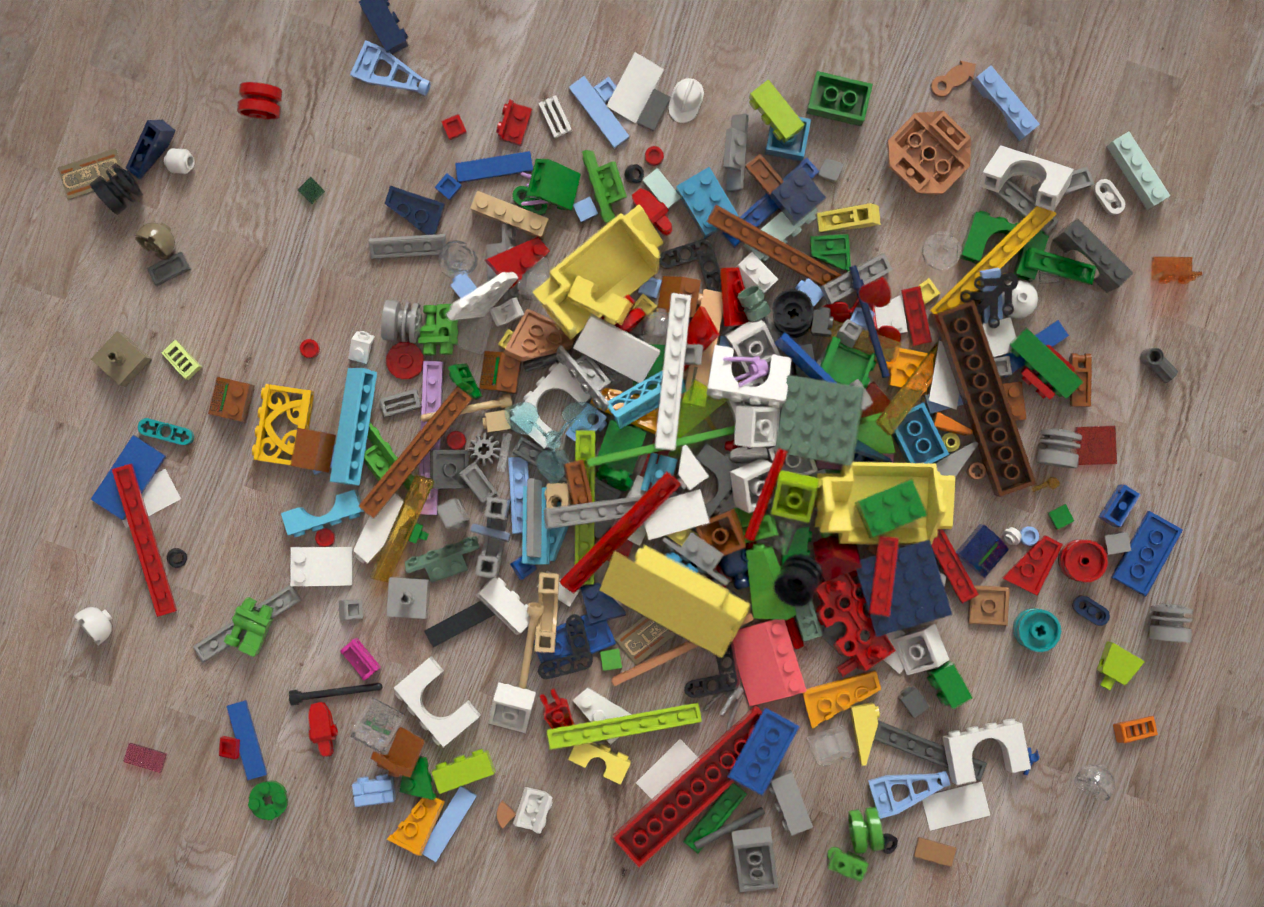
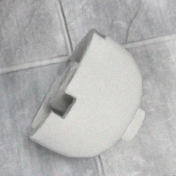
(1024, 300)
(95, 623)

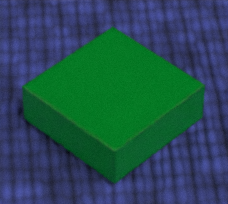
(1060, 516)

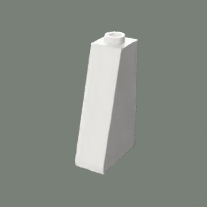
(377, 530)

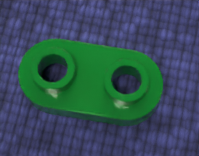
(523, 190)

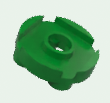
(615, 479)
(257, 802)

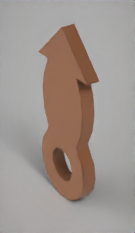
(954, 78)

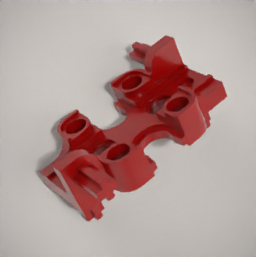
(862, 654)

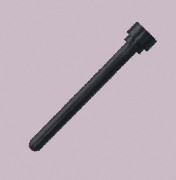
(297, 697)

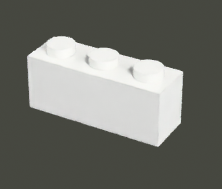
(504, 604)

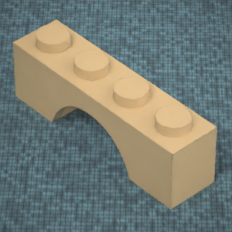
(510, 214)
(547, 623)

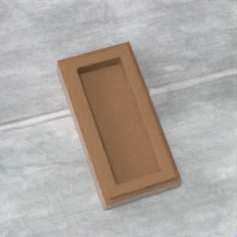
(934, 851)

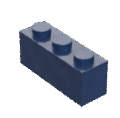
(385, 25)

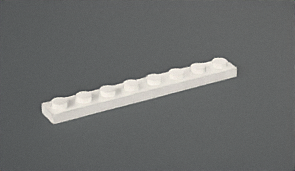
(672, 371)

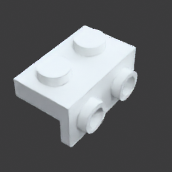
(533, 809)

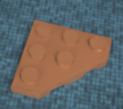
(536, 337)

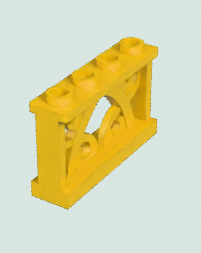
(304, 408)

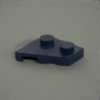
(599, 605)

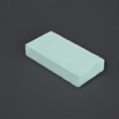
(661, 188)

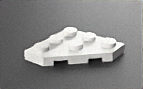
(483, 298)

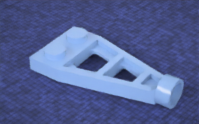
(366, 65)
(883, 796)

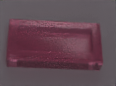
(145, 757)

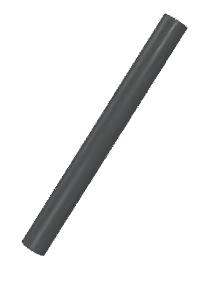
(729, 828)

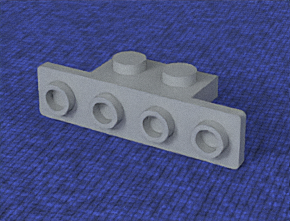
(736, 151)
(508, 241)
(588, 374)
(701, 554)

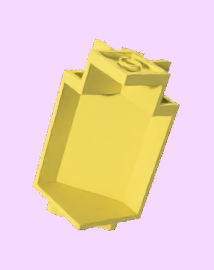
(614, 259)
(841, 490)
(676, 599)

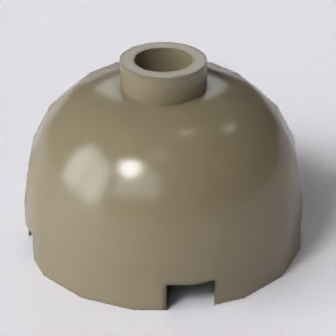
(156, 238)

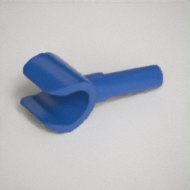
(1032, 758)

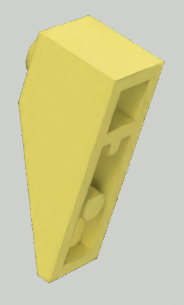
(849, 218)
(864, 723)

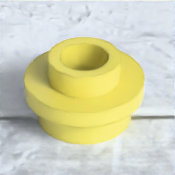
(955, 446)

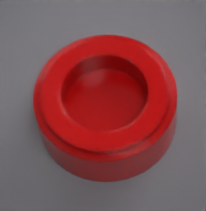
(654, 156)
(309, 348)
(456, 440)
(325, 537)

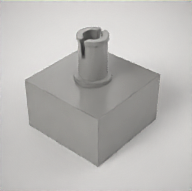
(408, 597)

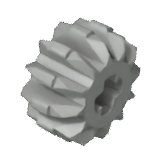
(480, 444)

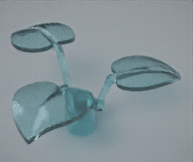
(550, 463)

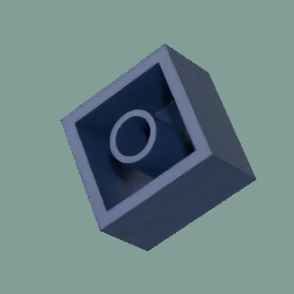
(797, 196)

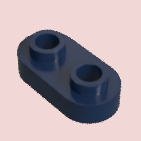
(1090, 610)

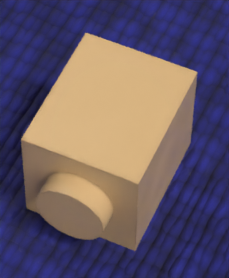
(496, 422)

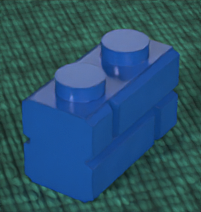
(1119, 505)

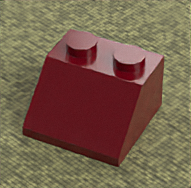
(836, 558)

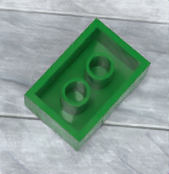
(839, 98)
(891, 508)

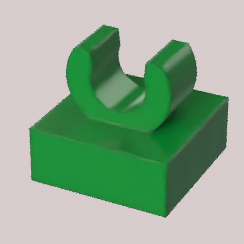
(418, 533)

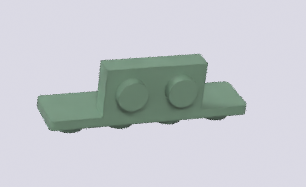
(444, 561)

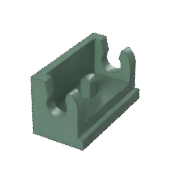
(807, 622)

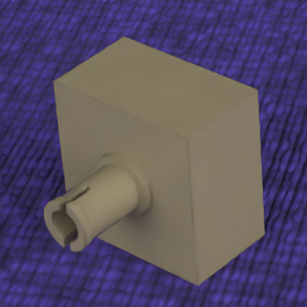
(121, 359)

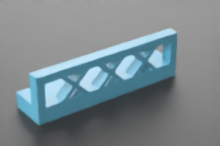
(637, 408)
(545, 536)

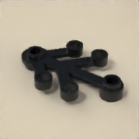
(991, 297)

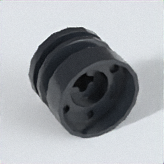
(116, 188)
(791, 303)
(798, 580)

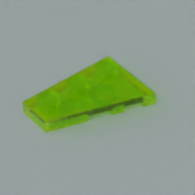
(695, 407)

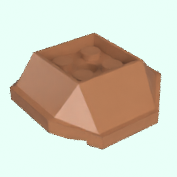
(941, 137)

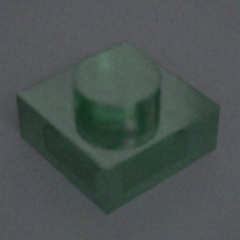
(311, 190)

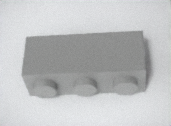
(790, 803)

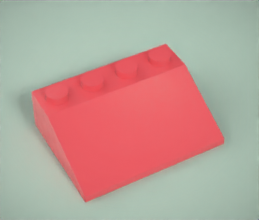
(767, 662)

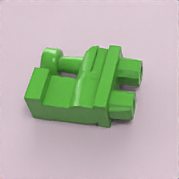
(441, 334)
(254, 623)
(847, 864)

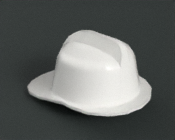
(686, 100)

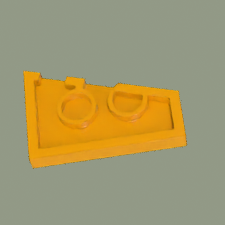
(418, 826)

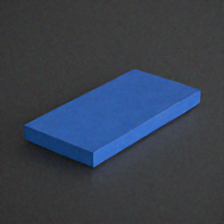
(145, 463)
(1148, 553)
(598, 636)
(763, 751)

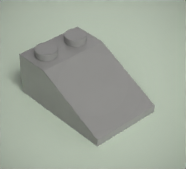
(755, 859)

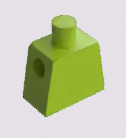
(1117, 665)

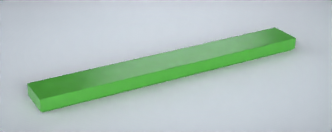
(651, 448)

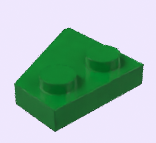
(832, 250)
(463, 378)
(419, 782)

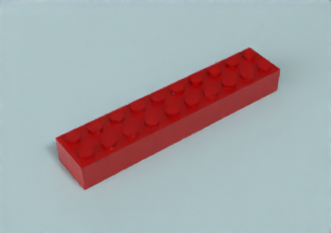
(685, 794)

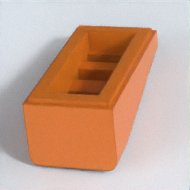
(947, 424)
(1123, 731)

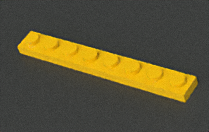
(998, 256)

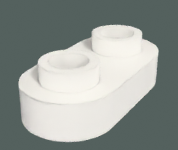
(1110, 196)

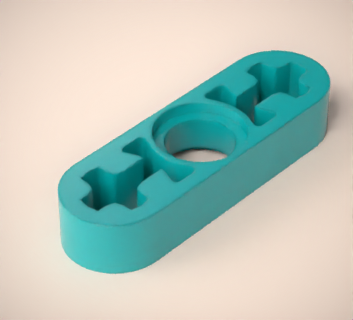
(151, 433)

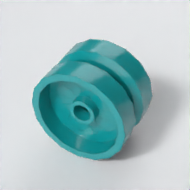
(1048, 629)

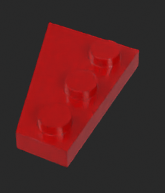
(701, 330)
(1034, 566)

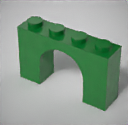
(984, 226)

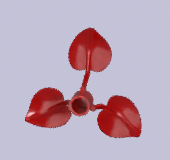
(875, 294)

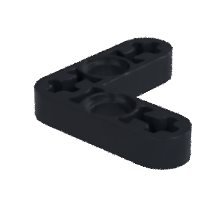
(702, 259)
(577, 652)
(720, 679)

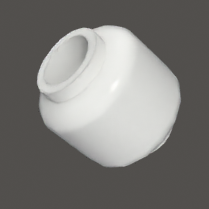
(179, 161)

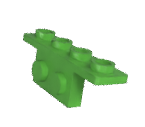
(606, 184)
(380, 456)

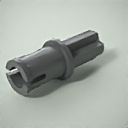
(540, 362)

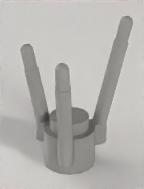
(735, 695)

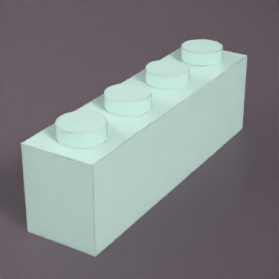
(1138, 170)
(782, 228)

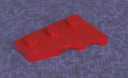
(519, 258)
(731, 286)

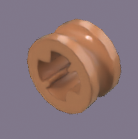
(980, 466)

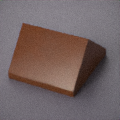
(313, 450)

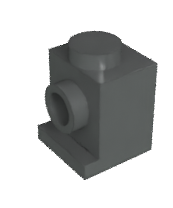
(822, 322)

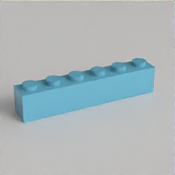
(353, 426)

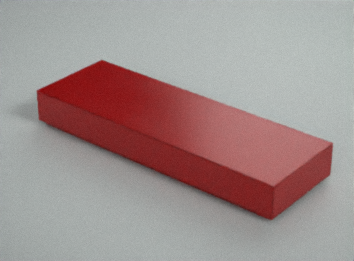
(916, 316)

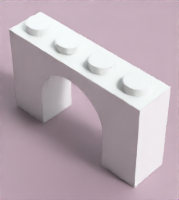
(1009, 163)
(557, 379)
(723, 385)
(443, 728)
(960, 747)

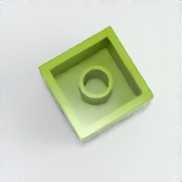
(795, 496)

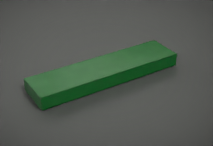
(1060, 266)
(716, 815)

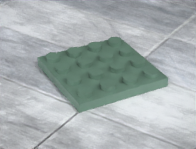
(820, 420)

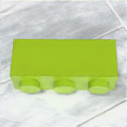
(775, 111)
(463, 770)

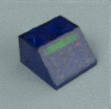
(982, 550)

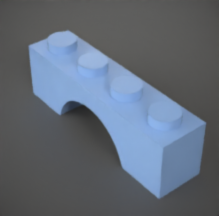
(994, 88)

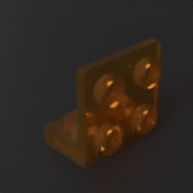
(1173, 269)

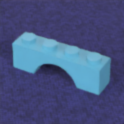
(299, 520)

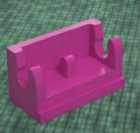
(360, 658)

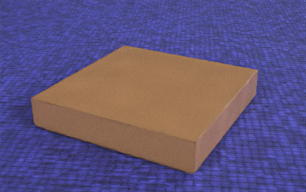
(989, 606)

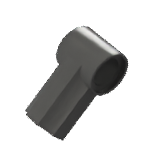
(1160, 365)

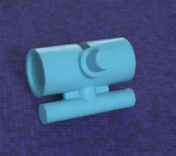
(656, 471)

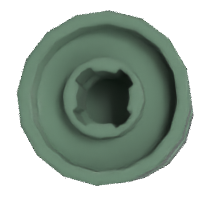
(754, 303)

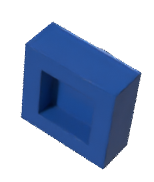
(448, 186)
(522, 570)

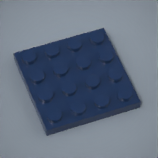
(916, 592)

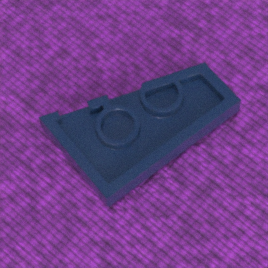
(417, 209)

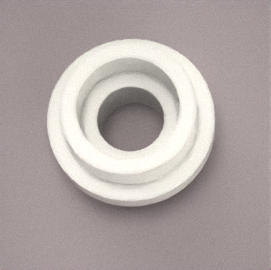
(1012, 536)

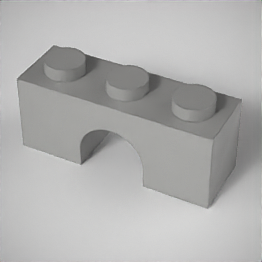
(453, 514)

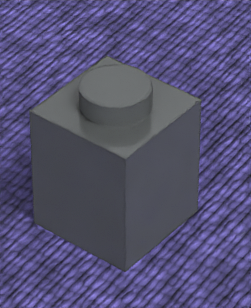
(913, 701)

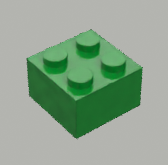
(949, 684)

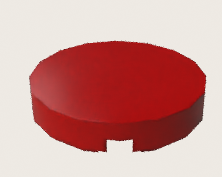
(405, 360)

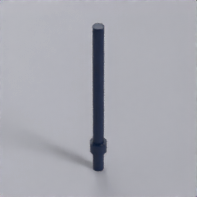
(857, 284)

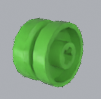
(865, 829)

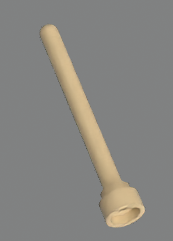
(503, 402)
(534, 610)

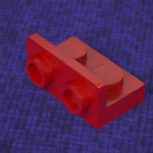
(514, 122)

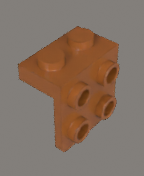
(402, 754)

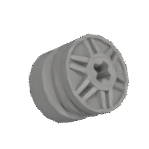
(401, 321)
(1059, 448)
(1171, 623)

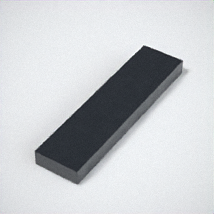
(458, 623)

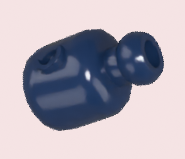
(736, 565)

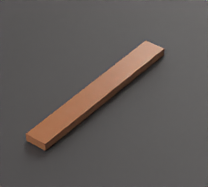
(659, 659)

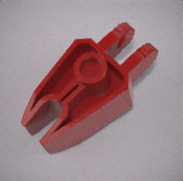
(656, 211)
(558, 712)
(322, 728)

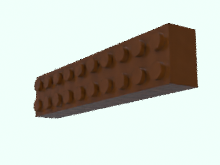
(984, 398)

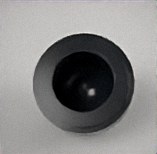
(628, 173)
(172, 553)
(886, 839)

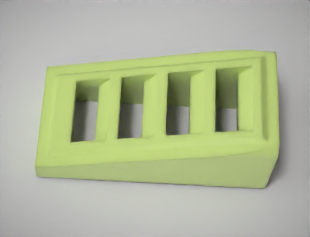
(195, 365)

